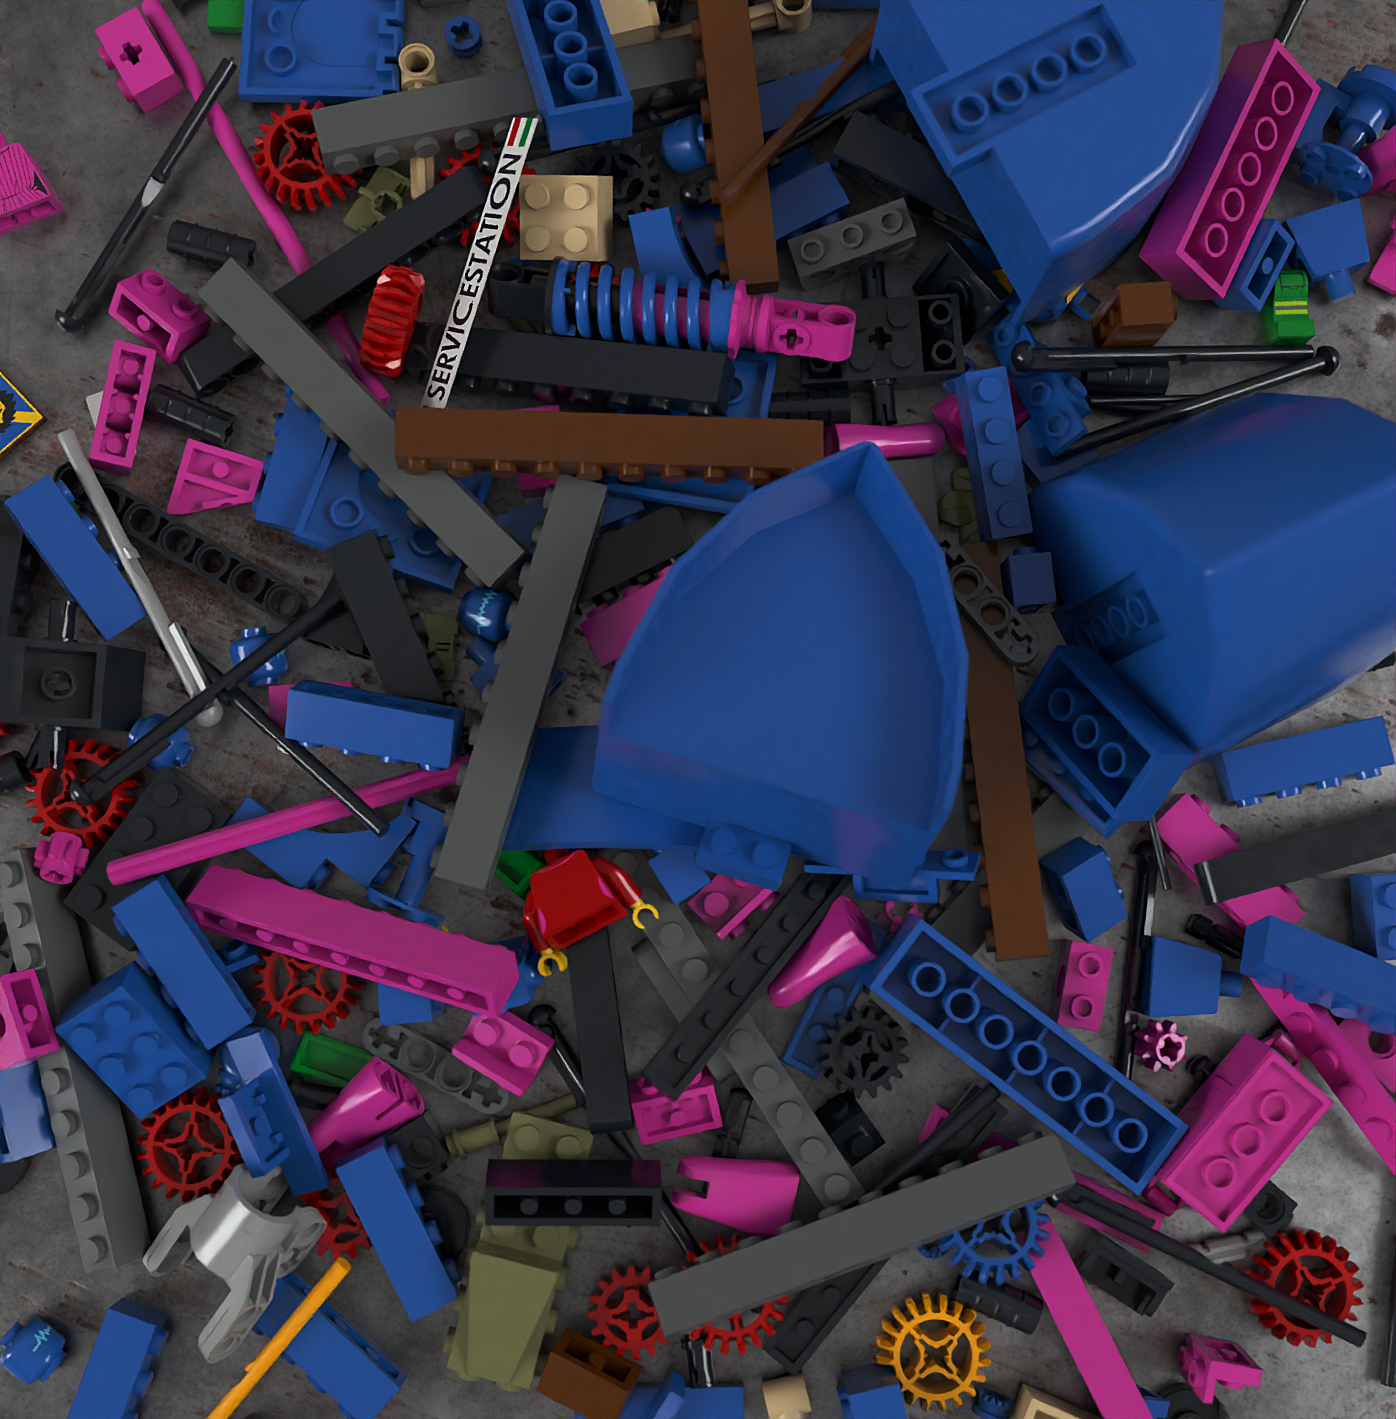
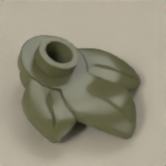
(959, 507)

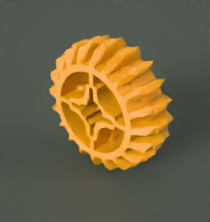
(943, 1338)

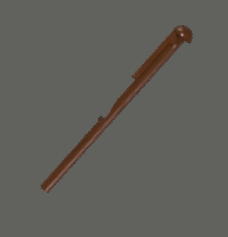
(855, 56)

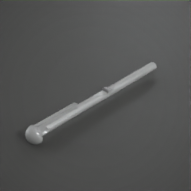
(170, 634)

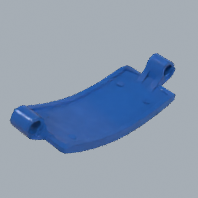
(565, 812)

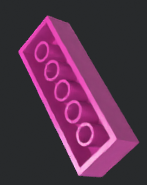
(1230, 171)

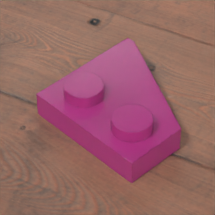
(214, 480)

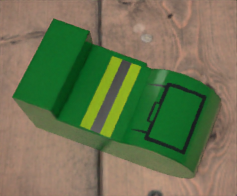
(1288, 311)

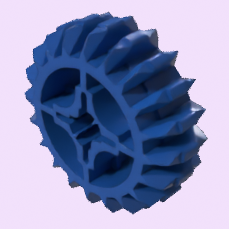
(1004, 1241)

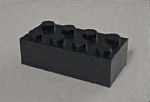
(167, 812)

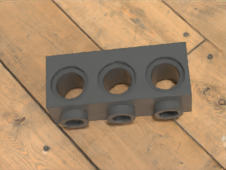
(846, 244)

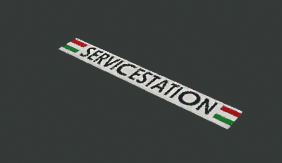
(479, 262)

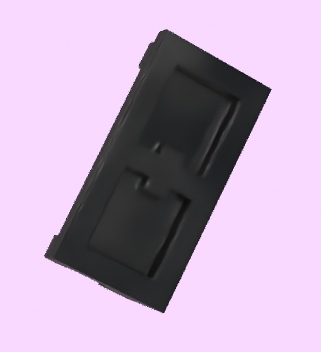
(1121, 1273)

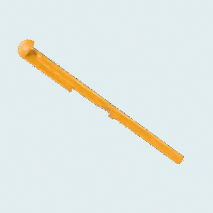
(282, 1338)

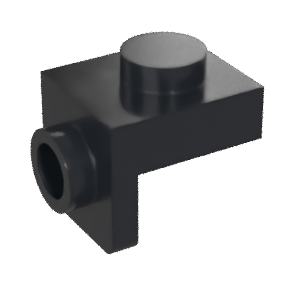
(849, 1127)

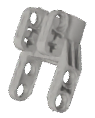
(240, 1244)

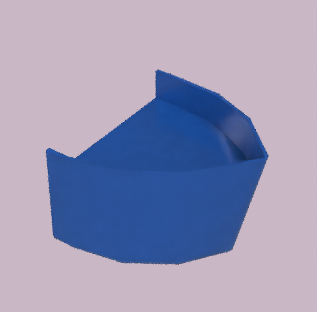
(1055, 119)
(1231, 561)
(798, 682)

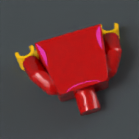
(574, 900)

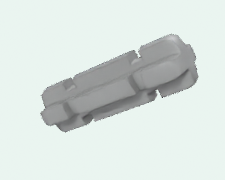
(1231, 1246)

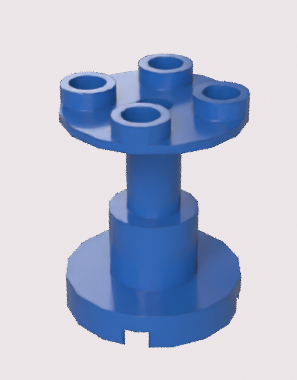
(1371, 110)
(417, 877)

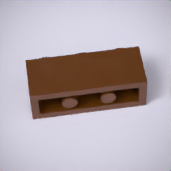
(1135, 315)

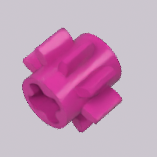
(61, 858)
(896, 919)
(1160, 1045)

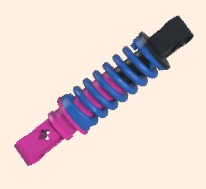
(658, 312)

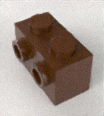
(588, 1382)

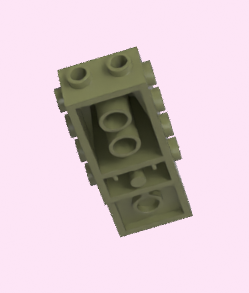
(515, 1273)

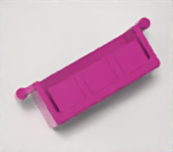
(1239, 1130)

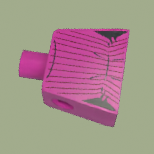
(23, 189)

